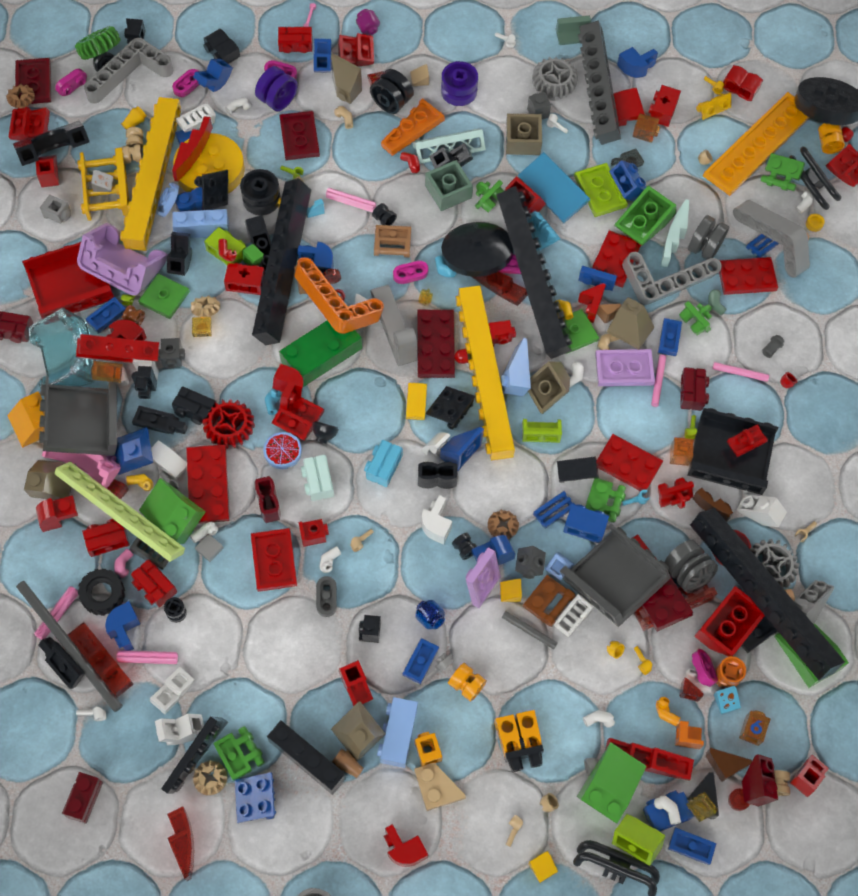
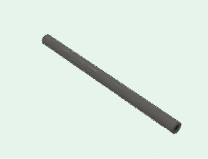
(69, 646)

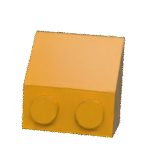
(26, 419)

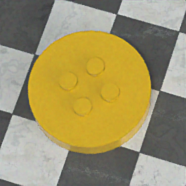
(218, 155)

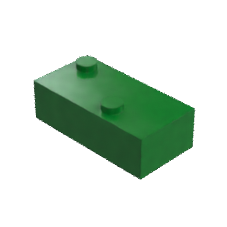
(320, 351)

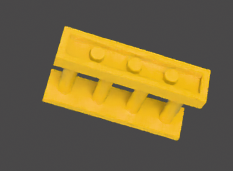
(120, 188)

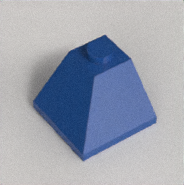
(462, 447)
(133, 451)

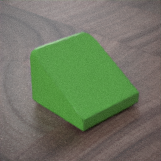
(252, 255)

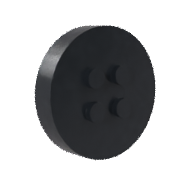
(828, 100)

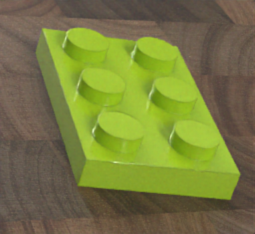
(601, 189)

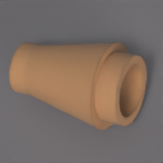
(347, 763)

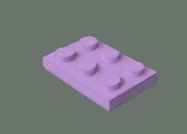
(625, 367)
(483, 577)

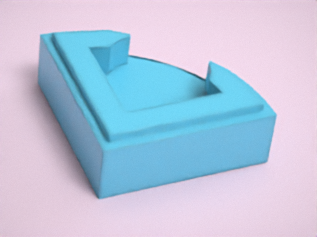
(316, 209)

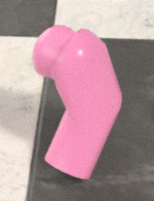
(120, 563)

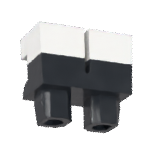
(145, 377)

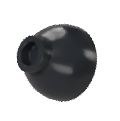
(101, 60)
(324, 431)

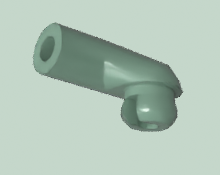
(714, 302)

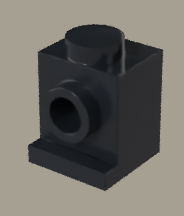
(134, 29)
(370, 629)

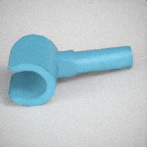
(638, 498)

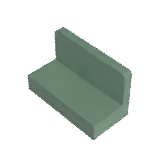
(568, 29)

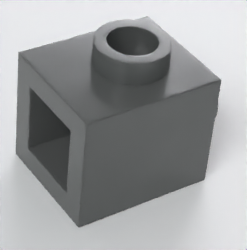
(539, 104)

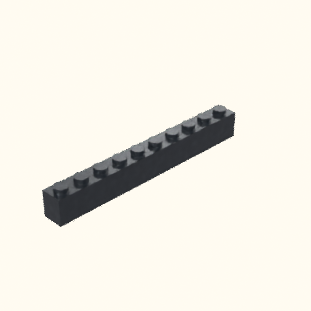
(281, 262)
(534, 273)
(767, 594)

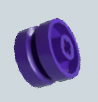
(459, 83)
(276, 88)

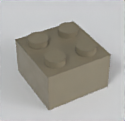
(523, 134)

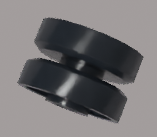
(391, 91)
(260, 192)

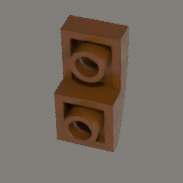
(706, 502)

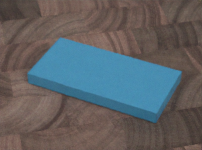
(554, 187)

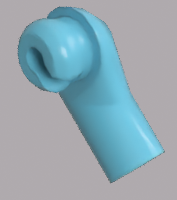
(443, 269)
(270, 401)

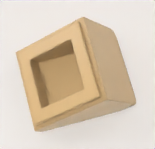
(420, 76)

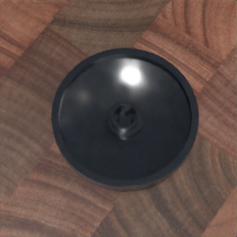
(477, 249)

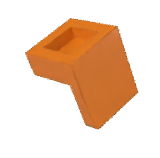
(688, 736)

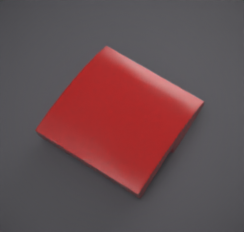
(357, 49)
(628, 105)
(28, 123)
(845, 165)
(298, 417)

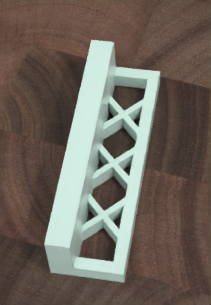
(451, 138)

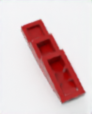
(190, 151)
(658, 760)

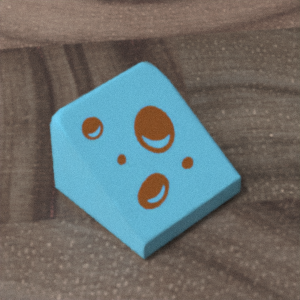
(727, 699)

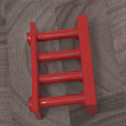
(115, 349)

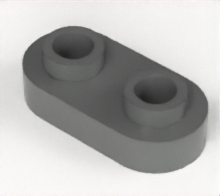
(326, 597)

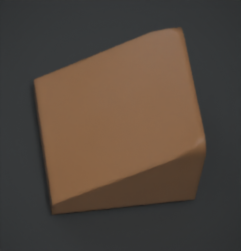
(608, 311)

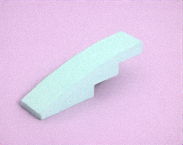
(677, 231)

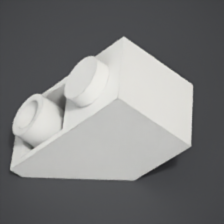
(762, 509)

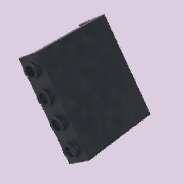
(716, 461)

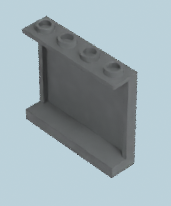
(79, 419)
(617, 576)

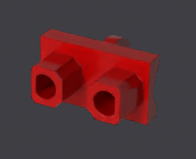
(747, 440)
(678, 494)

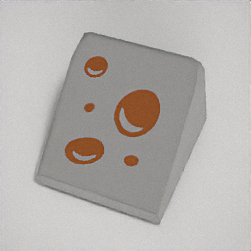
(101, 181)

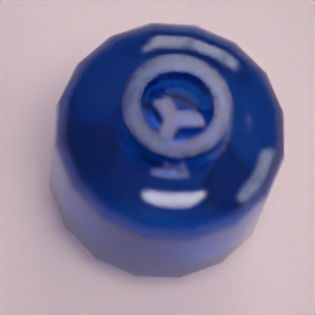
(430, 614)

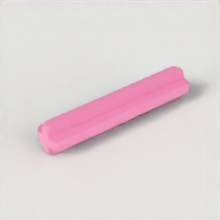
(350, 199)
(58, 611)
(147, 657)

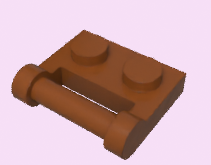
(542, 598)

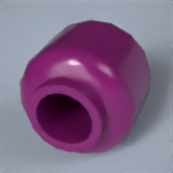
(367, 22)

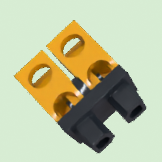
(522, 744)

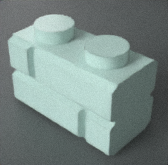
(318, 478)

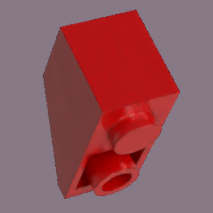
(47, 171)

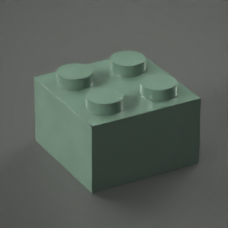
(448, 185)

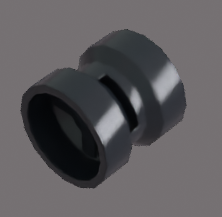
(384, 215)
(464, 545)
(178, 613)

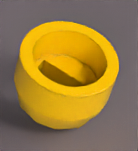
(615, 649)

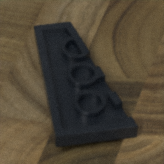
(194, 753)

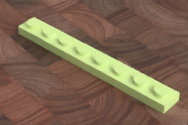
(120, 511)

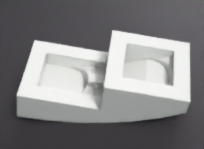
(436, 443)
(168, 460)
(172, 691)

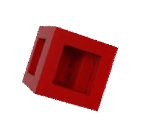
(501, 332)
(312, 538)

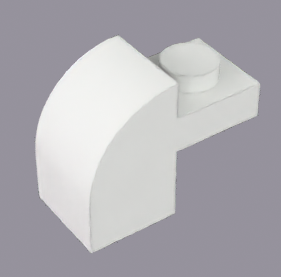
(434, 524)
(180, 729)

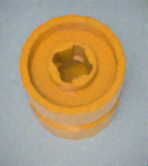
(831, 138)
(467, 682)

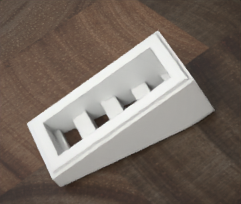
(201, 111)
(589, 607)

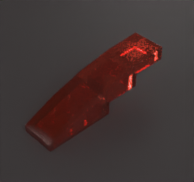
(503, 287)
(100, 659)

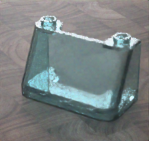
(58, 343)

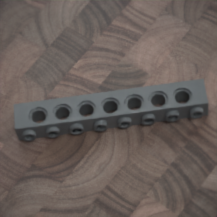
(599, 82)

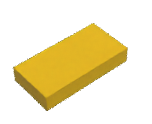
(416, 401)

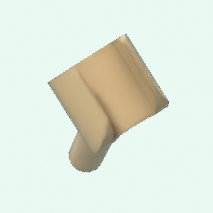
(805, 531)
(356, 542)
(516, 822)

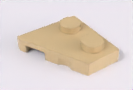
(436, 787)

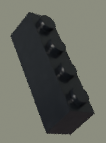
(306, 757)

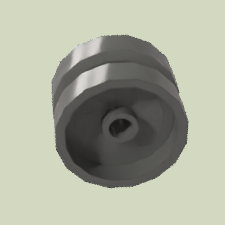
(708, 238)

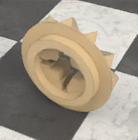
(211, 306)
(211, 787)

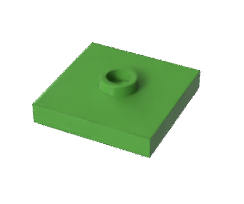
(164, 296)
(580, 330)

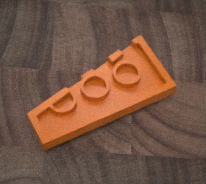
(418, 123)

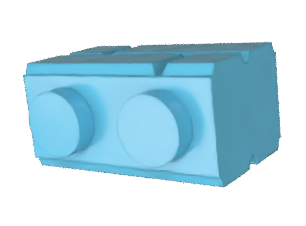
(383, 463)

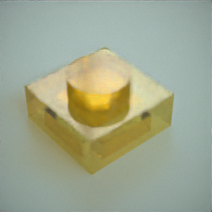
(201, 326)
(702, 807)

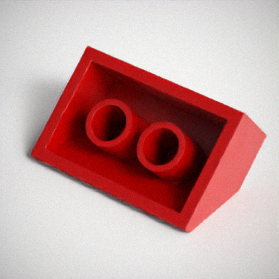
(730, 623)

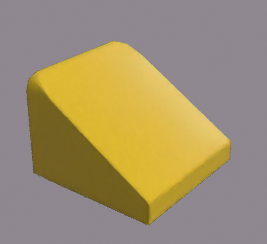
(511, 590)
(543, 866)

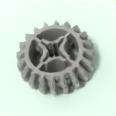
(555, 77)
(769, 551)

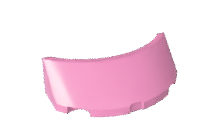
(99, 467)

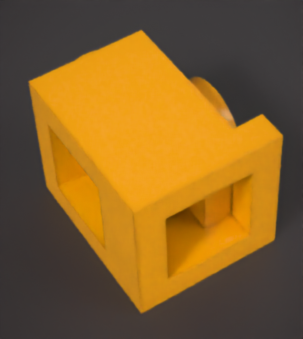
(427, 739)

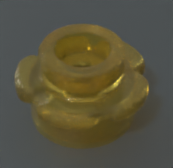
(425, 297)

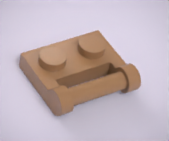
(392, 236)

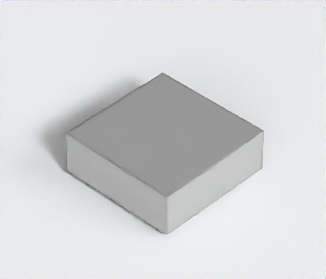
(209, 548)

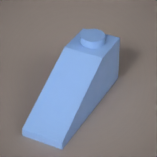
(516, 375)

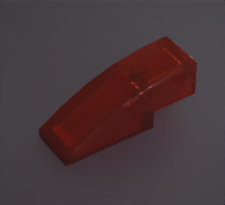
(182, 841)

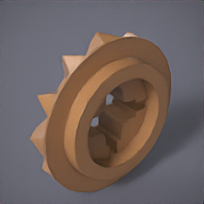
(26, 98)
(512, 525)

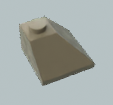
(346, 79)
(631, 323)
(549, 385)
(43, 482)
(358, 731)

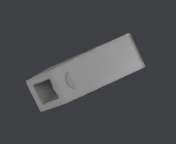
(813, 599)

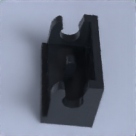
(577, 469)

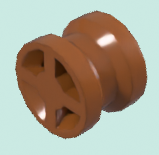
(133, 315)

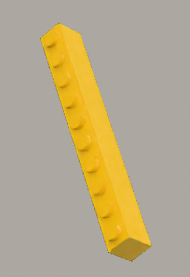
(151, 174)
(486, 373)

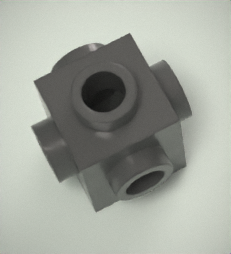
(171, 353)
(530, 562)

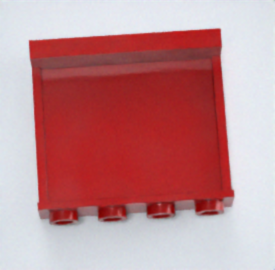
(62, 284)

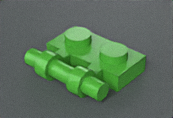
(785, 167)
(599, 496)
(233, 757)

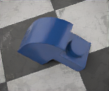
(322, 56)
(635, 64)
(215, 75)
(320, 255)
(500, 545)
(119, 621)

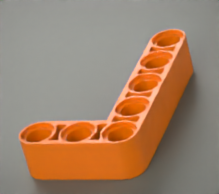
(339, 315)

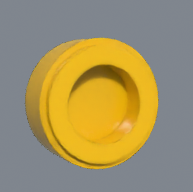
(815, 222)

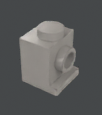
(55, 209)

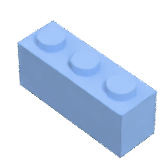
(201, 222)
(398, 732)

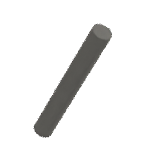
(529, 630)

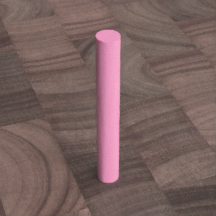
(739, 371)
(658, 380)

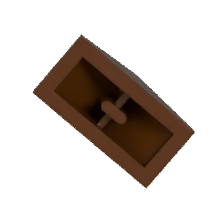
(726, 764)

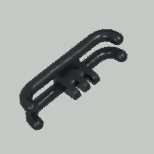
(815, 177)
(618, 864)

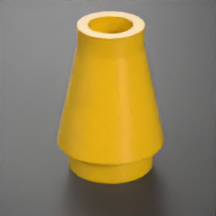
(134, 118)

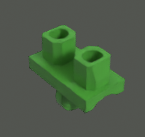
(483, 188)
(701, 323)

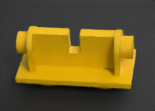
(714, 106)

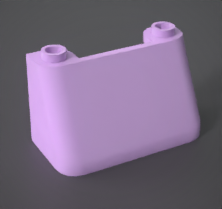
(112, 263)

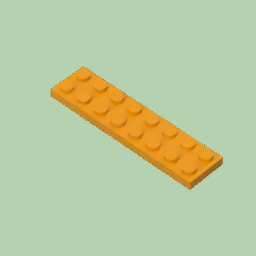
(756, 145)

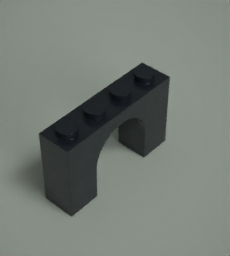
(31, 148)

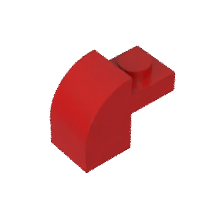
(127, 330)
(289, 382)
(52, 512)
(355, 683)
(809, 776)
(406, 853)

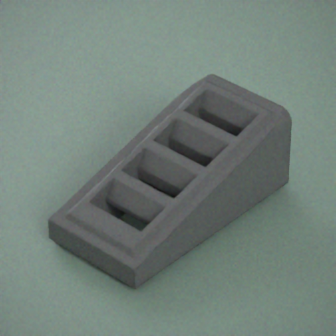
(134, 548)

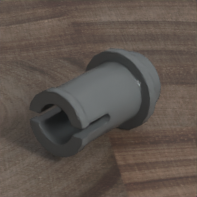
(775, 343)

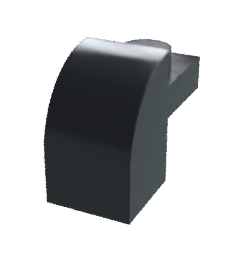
(443, 156)
(180, 254)

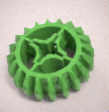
(97, 42)

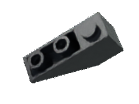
(259, 237)

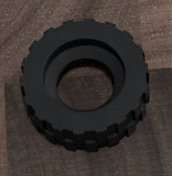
(94, 578)

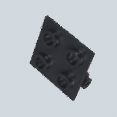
(214, 189)
(451, 406)

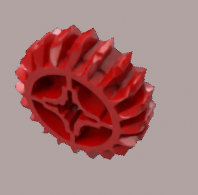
(223, 432)

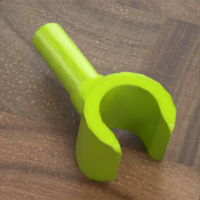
(294, 172)
(127, 299)
(691, 432)

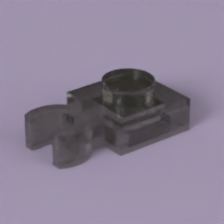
(631, 157)

